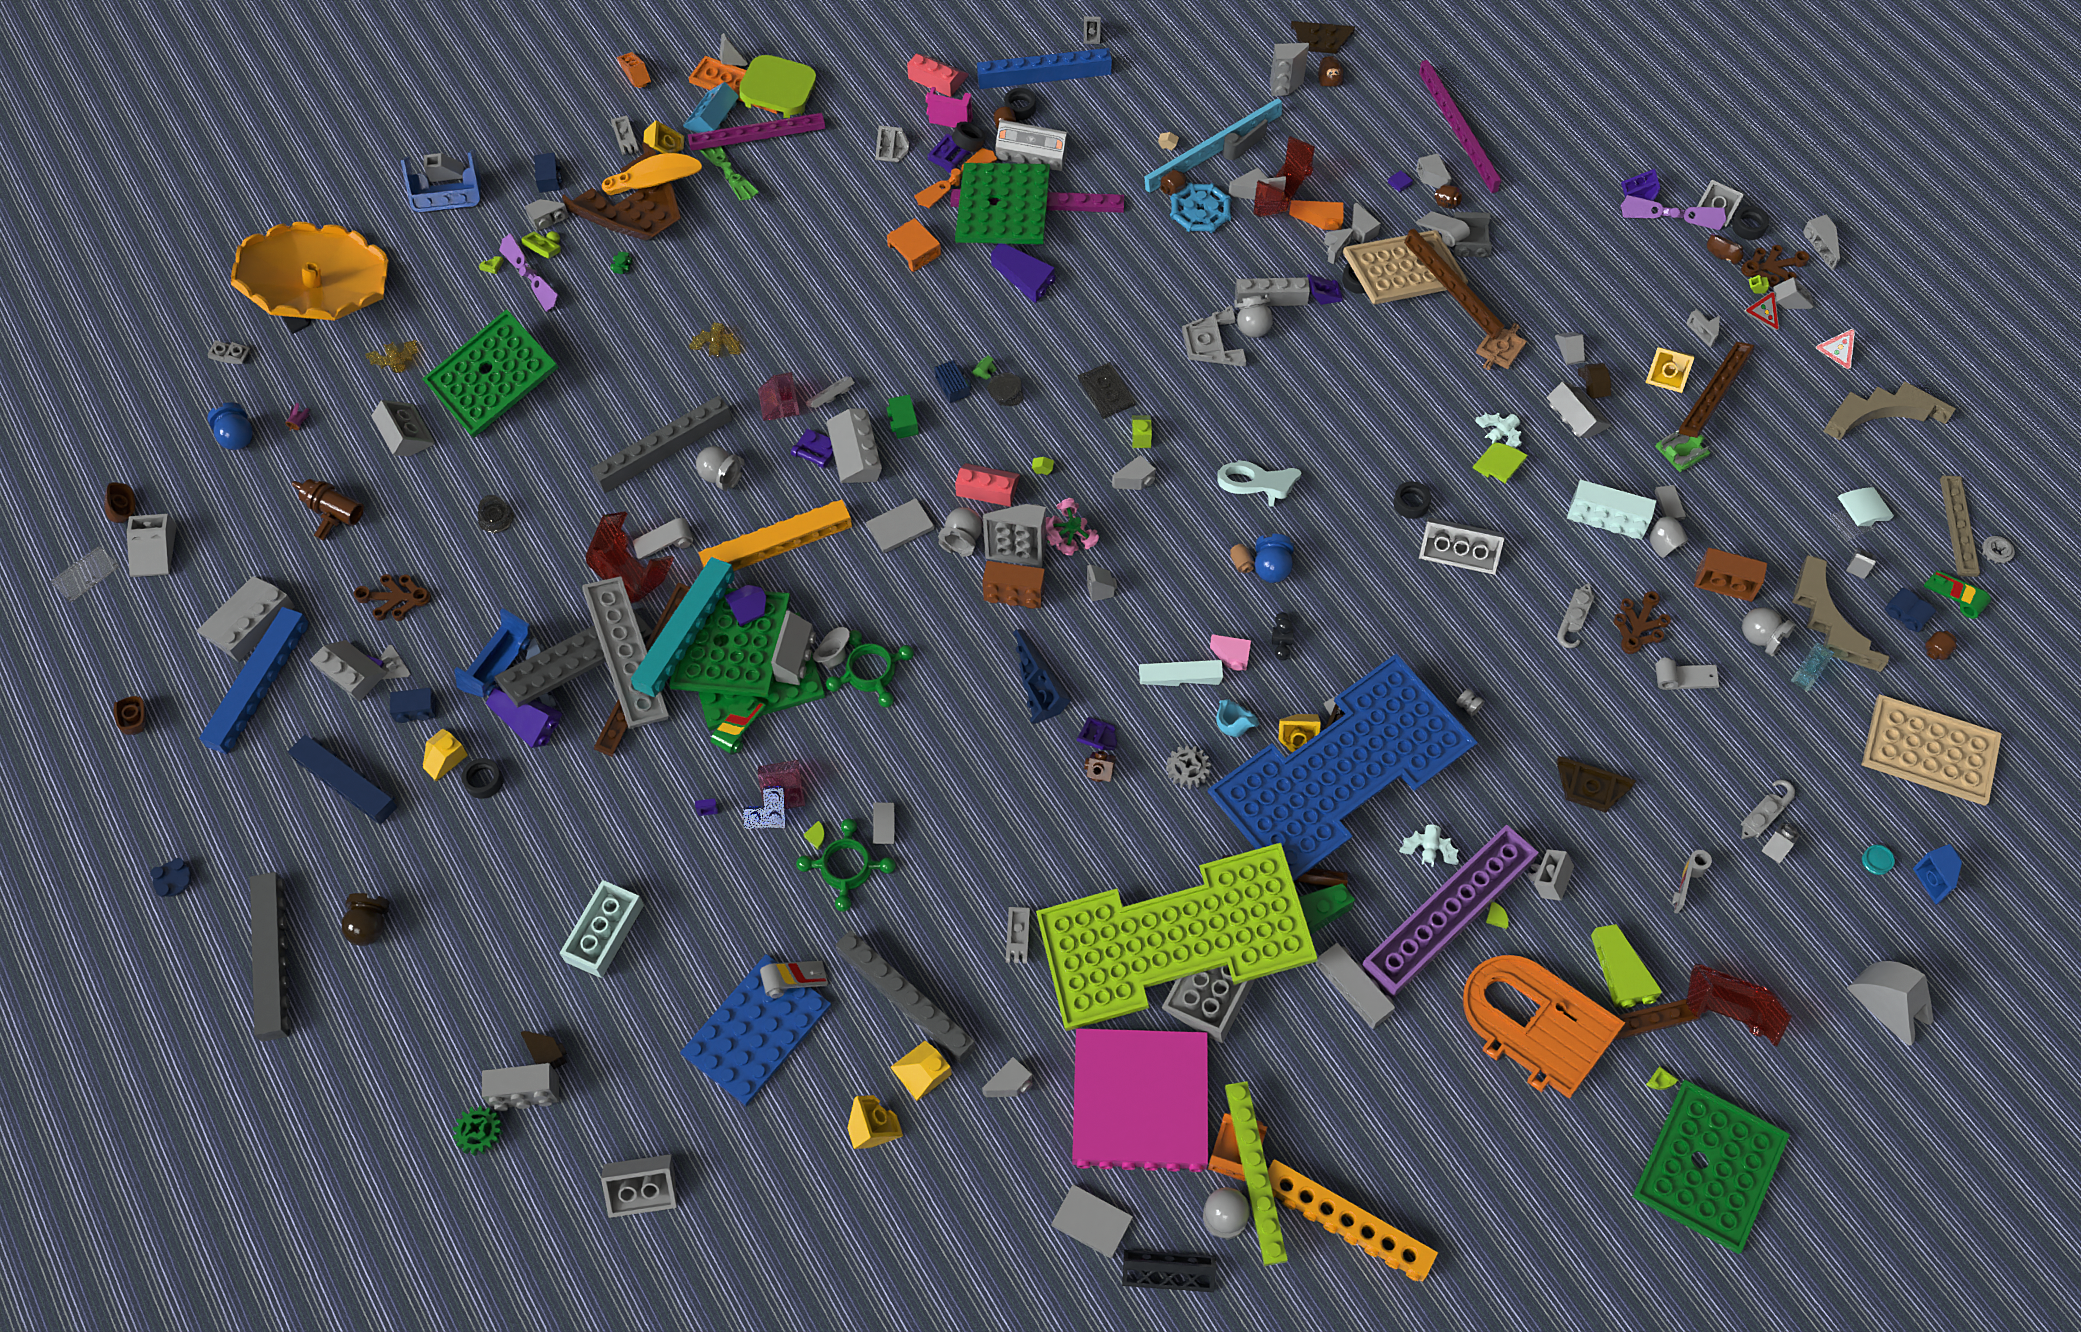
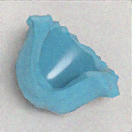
(1234, 719)

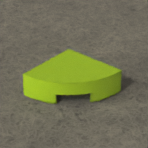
(492, 265)
(815, 835)
(1497, 916)
(1661, 1080)

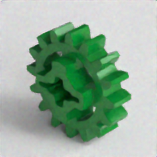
(468, 1137)

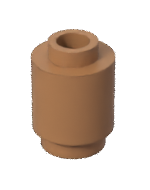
(1242, 558)

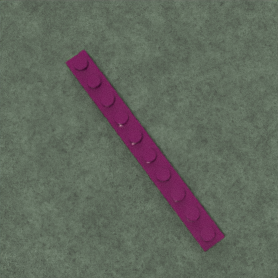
(1460, 127)
(1069, 201)

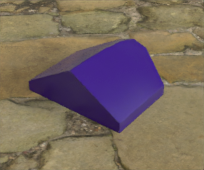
(1642, 186)
(1324, 290)
(747, 603)
(1098, 734)

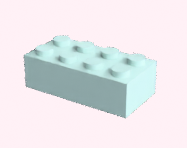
(1611, 509)
(602, 929)

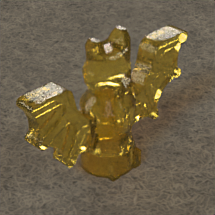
(716, 338)
(393, 358)

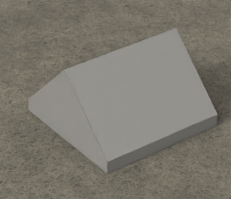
(1721, 196)

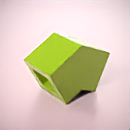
(1759, 284)
(1042, 465)

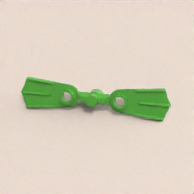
(742, 188)

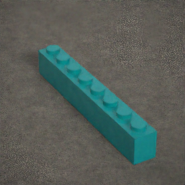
(683, 627)

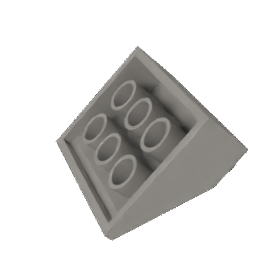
(1016, 535)
(245, 617)
(1208, 1001)

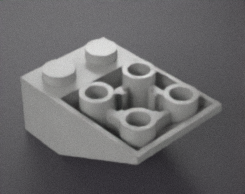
(150, 544)

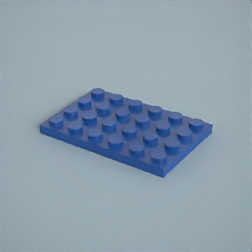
(753, 1034)

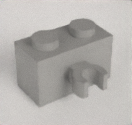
(1552, 875)

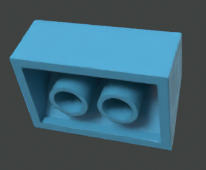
(712, 109)

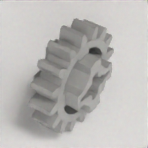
(1196, 772)

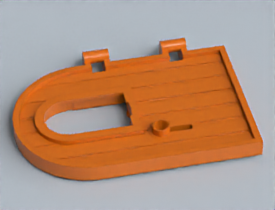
(1551, 1039)

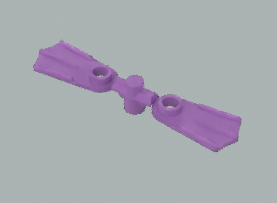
(1704, 216)
(544, 292)

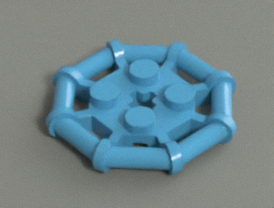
(1200, 199)

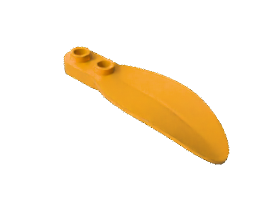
(652, 172)

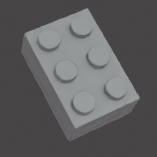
(520, 1086)

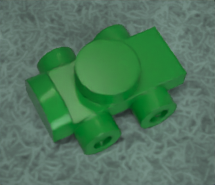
(621, 261)

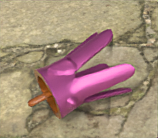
(296, 417)

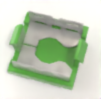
(1682, 450)

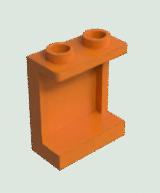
(914, 244)
(1226, 1154)

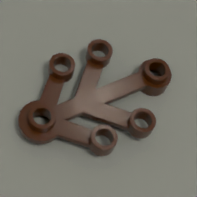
(1752, 268)
(395, 597)
(1639, 623)

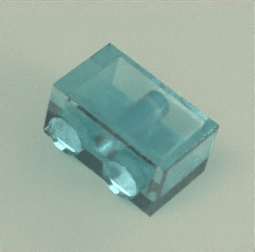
(1812, 666)

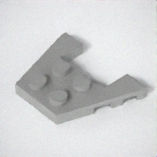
(1205, 343)

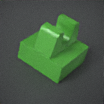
(982, 367)

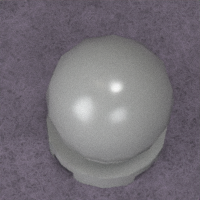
(1254, 317)
(719, 467)
(961, 531)
(1765, 628)
(1226, 1213)

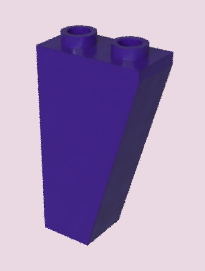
(1023, 271)
(531, 721)

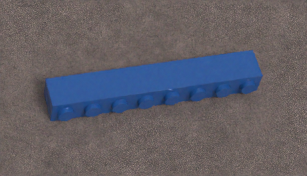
(1044, 68)
(254, 681)

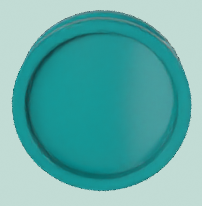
(1878, 859)

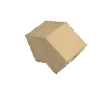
(1168, 140)

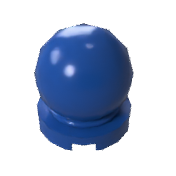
(230, 426)
(1274, 557)

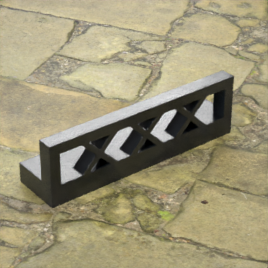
(1169, 1265)

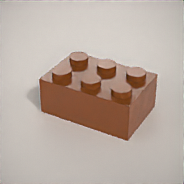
(1730, 574)
(1013, 584)

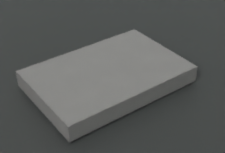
(899, 525)
(1092, 1221)

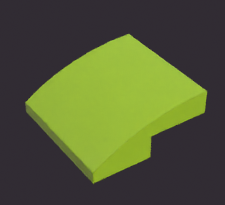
(1500, 461)

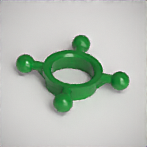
(885, 698)
(843, 902)

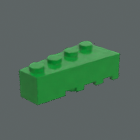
(1325, 906)

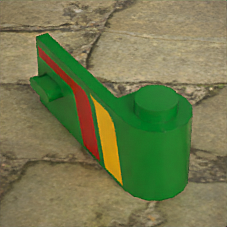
(1971, 598)
(729, 733)

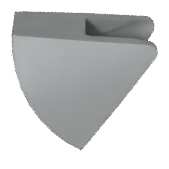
(1894, 996)

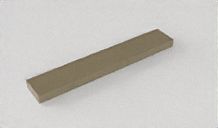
(1959, 526)

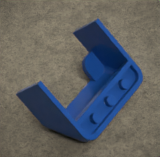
(447, 196)
(495, 656)

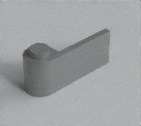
(1451, 228)
(673, 532)

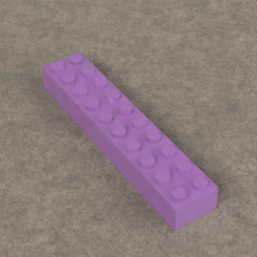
(1449, 911)

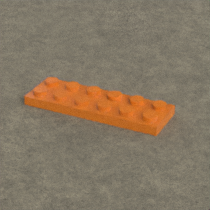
(712, 73)

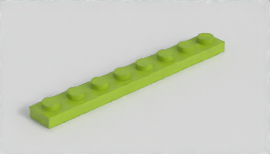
(1256, 1174)

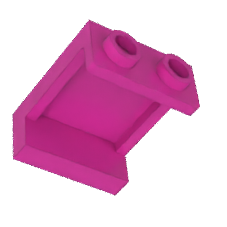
(947, 110)

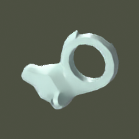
(1273, 483)

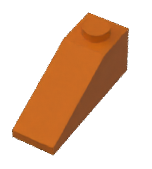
(634, 69)
(1320, 214)

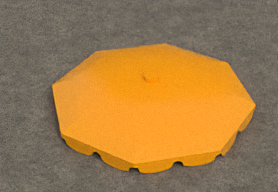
(310, 271)

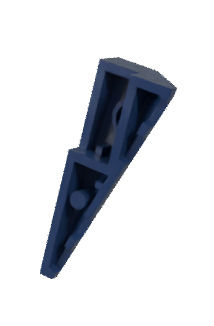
(1043, 689)

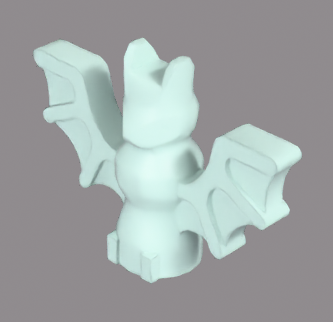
(1503, 428)
(1431, 842)

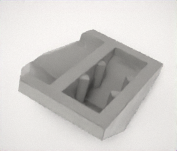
(891, 144)

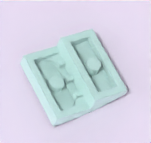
(1865, 506)

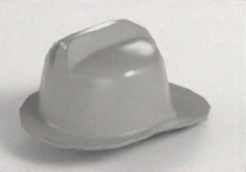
(832, 649)

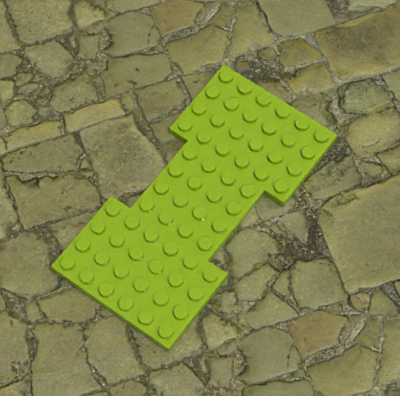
(1238, 918)

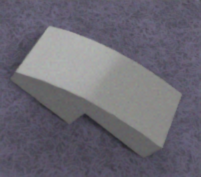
(228, 353)
(883, 823)

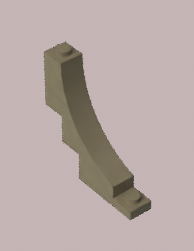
(1906, 403)
(1824, 617)

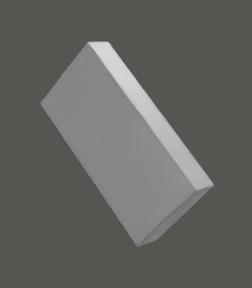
(1670, 502)

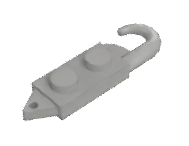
(1575, 615)
(1767, 811)

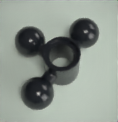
(1282, 636)

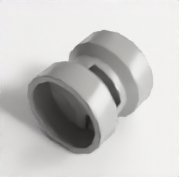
(1470, 702)

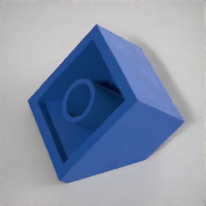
(1939, 872)

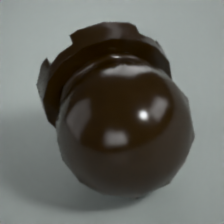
(364, 919)

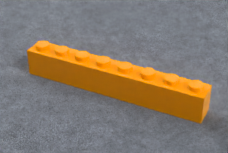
(781, 536)

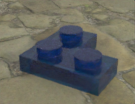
(771, 814)

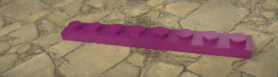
(756, 131)

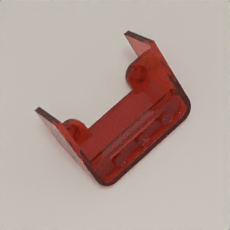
(1296, 168)
(610, 559)
(1737, 1000)

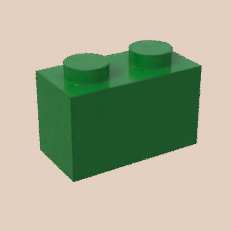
(903, 416)

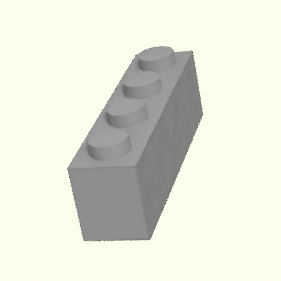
(1281, 290)
(1355, 985)

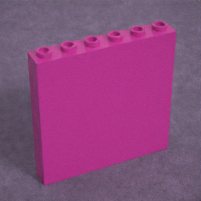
(1140, 1100)

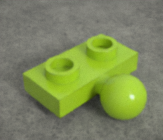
(544, 246)

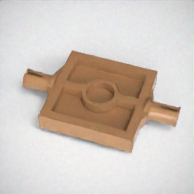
(1503, 349)

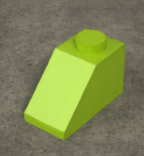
(1141, 431)

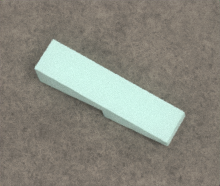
(1181, 672)

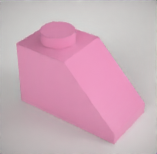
(1231, 651)

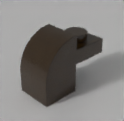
(1597, 380)

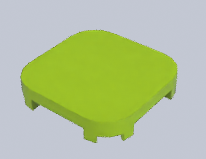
(777, 84)

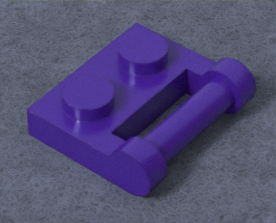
(944, 150)
(817, 444)

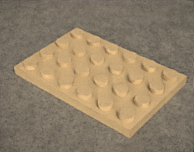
(1394, 272)
(1932, 749)

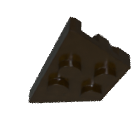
(1322, 37)
(1591, 785)

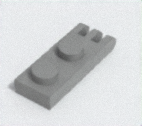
(624, 134)
(828, 394)
(1017, 934)

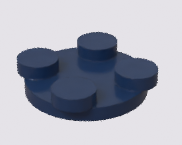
(171, 878)

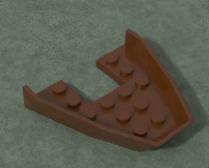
(638, 215)

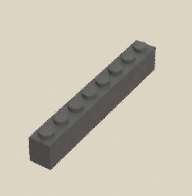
(661, 444)
(269, 957)
(905, 997)

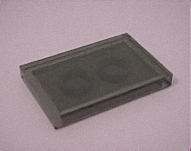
(1106, 390)

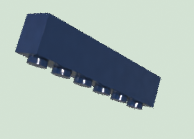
(342, 779)

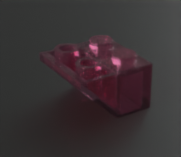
(778, 397)
(786, 775)

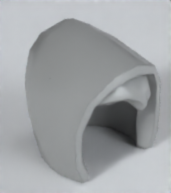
(1667, 536)

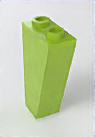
(1623, 970)

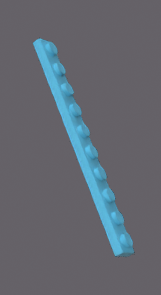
(1213, 145)

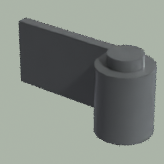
(1236, 145)

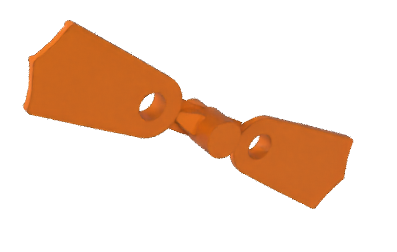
(934, 193)

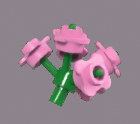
(1073, 526)

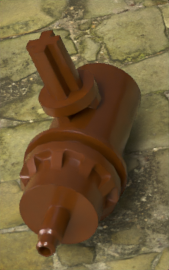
(336, 506)

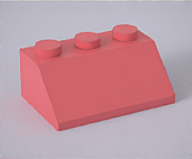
(935, 74)
(986, 484)

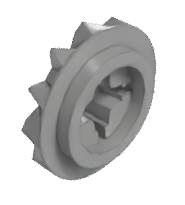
(2001, 544)

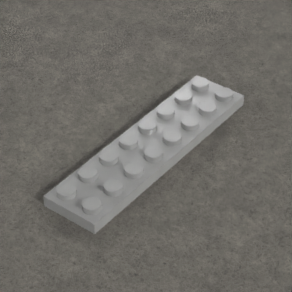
(622, 649)

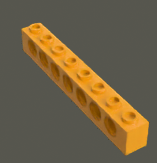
(1360, 1220)

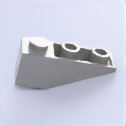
(1824, 238)

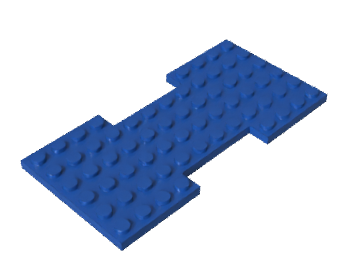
(1387, 733)

